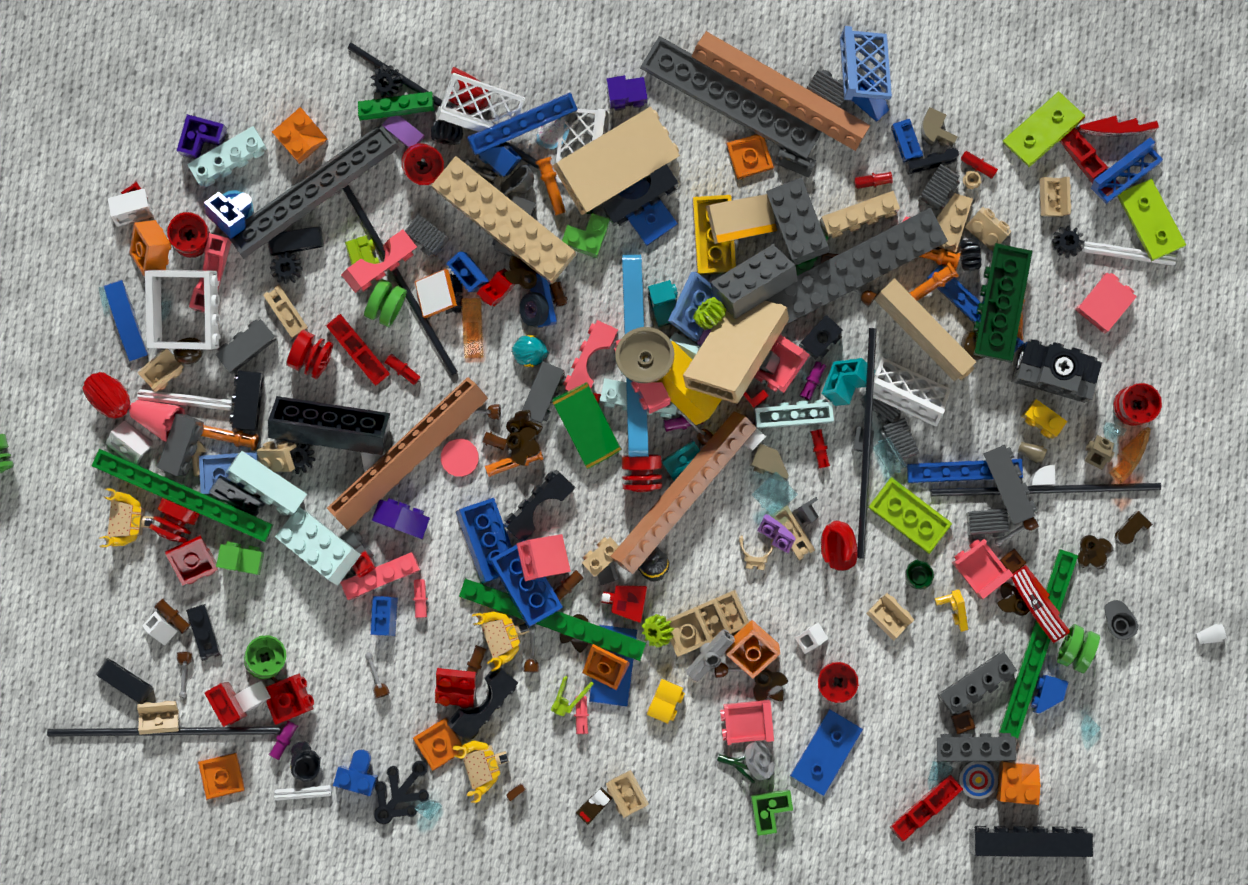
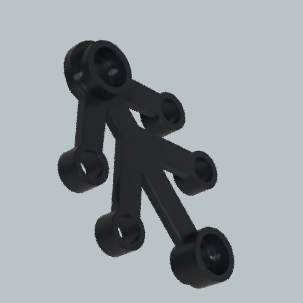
(398, 794)

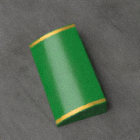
(586, 425)

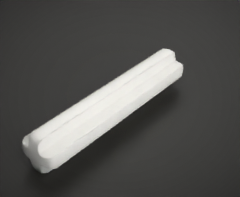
(304, 792)

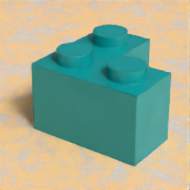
(663, 301)
(844, 379)

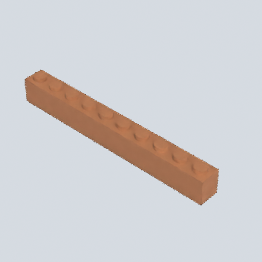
(780, 90)
(407, 453)
(683, 492)

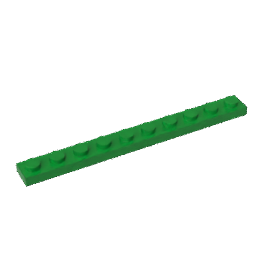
(182, 495)
(558, 621)
(1036, 648)

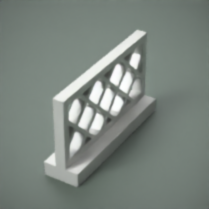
(471, 121)
(600, 127)
(905, 399)

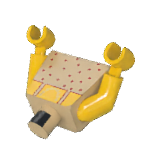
(125, 519)
(501, 636)
(480, 766)

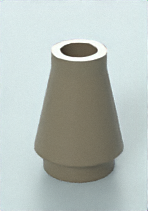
(1033, 452)

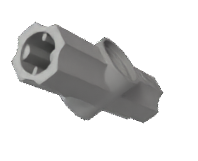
(710, 655)

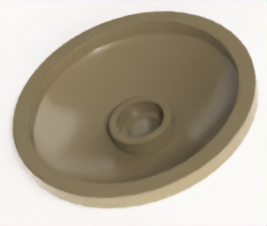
(641, 344)

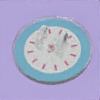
(552, 134)

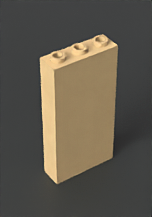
(616, 160)
(925, 331)
(735, 351)

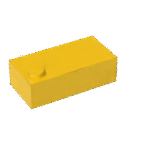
(710, 257)
(693, 404)

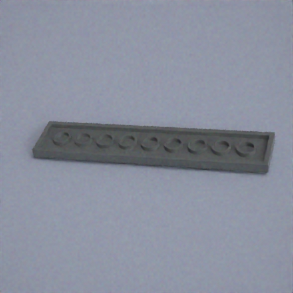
(729, 98)
(314, 190)
(861, 264)

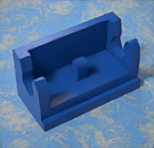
(906, 140)
(384, 616)

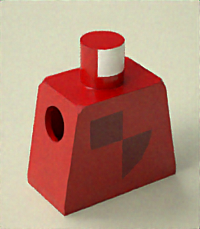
(627, 601)

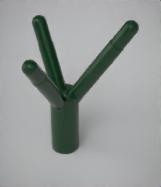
(735, 762)

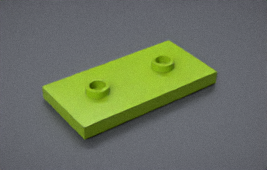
(1043, 129)
(1151, 220)
(910, 515)

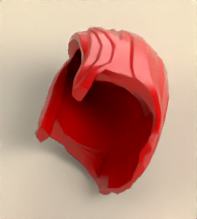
(464, 97)
(106, 395)
(839, 546)

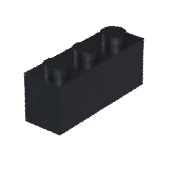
(247, 400)

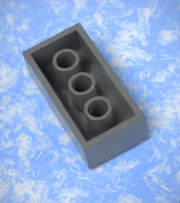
(798, 221)
(754, 281)

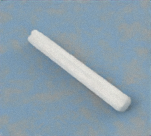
(1127, 253)
(187, 400)

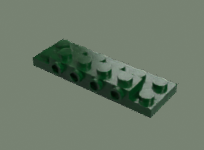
(1002, 302)

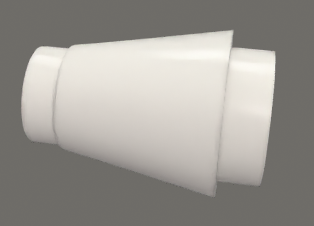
(1212, 634)

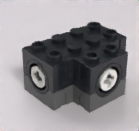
(1057, 370)

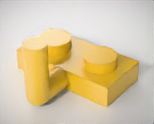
(958, 606)

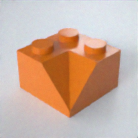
(299, 135)
(149, 246)
(753, 649)
(1018, 783)

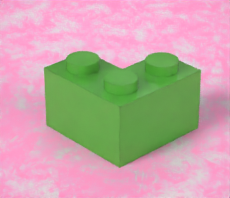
(588, 241)
(239, 559)
(764, 807)

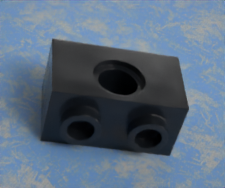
(826, 327)

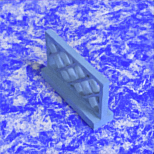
(849, 66)

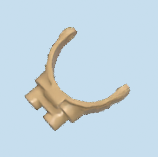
(752, 561)

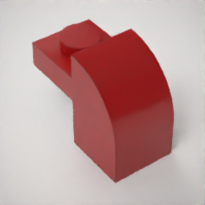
(496, 289)

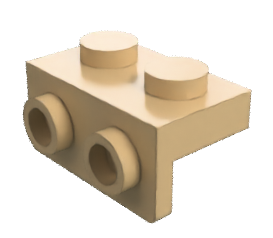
(1055, 196)
(988, 228)
(161, 370)
(277, 456)
(600, 558)
(890, 616)
(158, 717)
(626, 794)

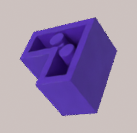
(626, 92)
(196, 132)
(401, 518)

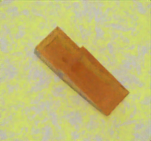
(472, 327)
(1130, 456)

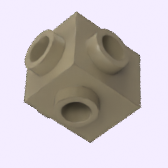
(1099, 452)

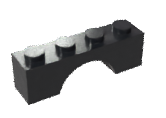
(620, 209)
(554, 487)
(468, 722)

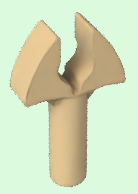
(195, 458)

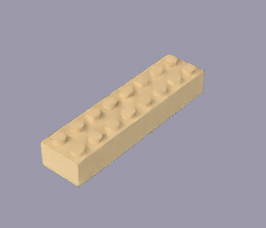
(503, 220)

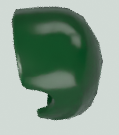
(919, 574)

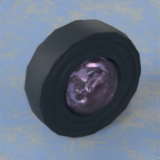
(534, 309)

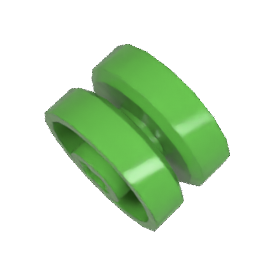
(385, 303)
(1078, 648)

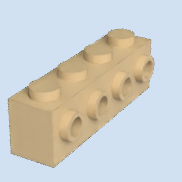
(860, 214)

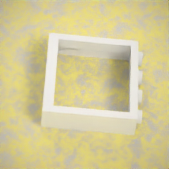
(154, 313)

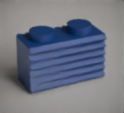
(467, 272)

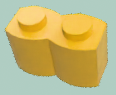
(665, 700)

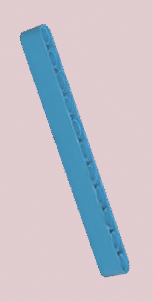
(634, 319)

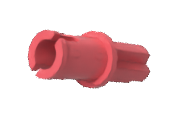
(420, 598)
(581, 716)

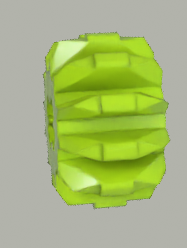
(709, 313)
(657, 630)

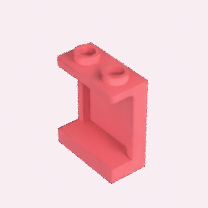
(1106, 302)
(791, 361)
(543, 557)
(981, 568)
(747, 722)

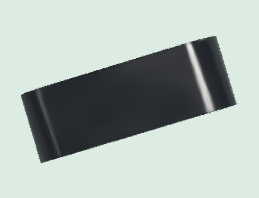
(296, 241)
(124, 681)

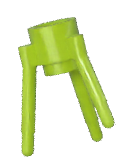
(561, 704)

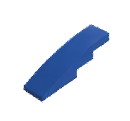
(125, 320)

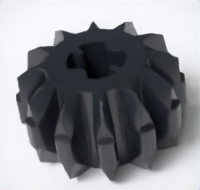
(392, 78)
(446, 132)
(1060, 240)
(970, 254)
(293, 264)
(305, 462)

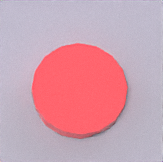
(459, 457)

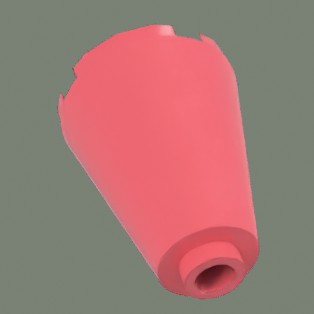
(155, 416)

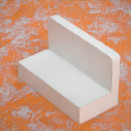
(130, 207)
(128, 442)

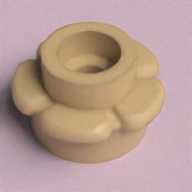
(972, 174)

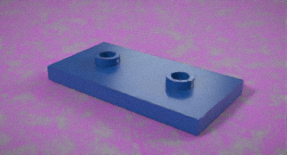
(655, 219)
(604, 694)
(826, 752)

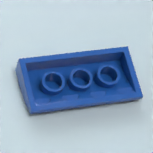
(484, 535)
(532, 598)

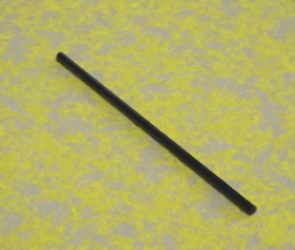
(437, 101)
(401, 282)
(866, 442)
(1050, 489)
(182, 731)

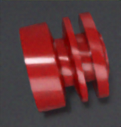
(426, 174)
(181, 227)
(305, 352)
(1147, 408)
(642, 473)
(174, 521)
(849, 683)

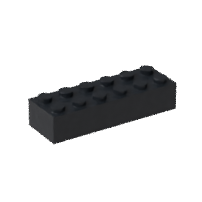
(328, 425)
(1031, 842)

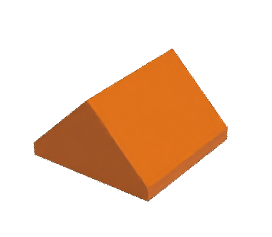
(605, 667)

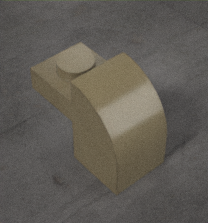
(932, 129)

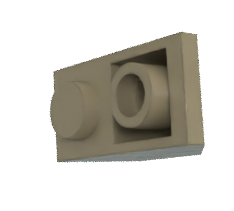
(769, 461)

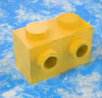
(1044, 419)

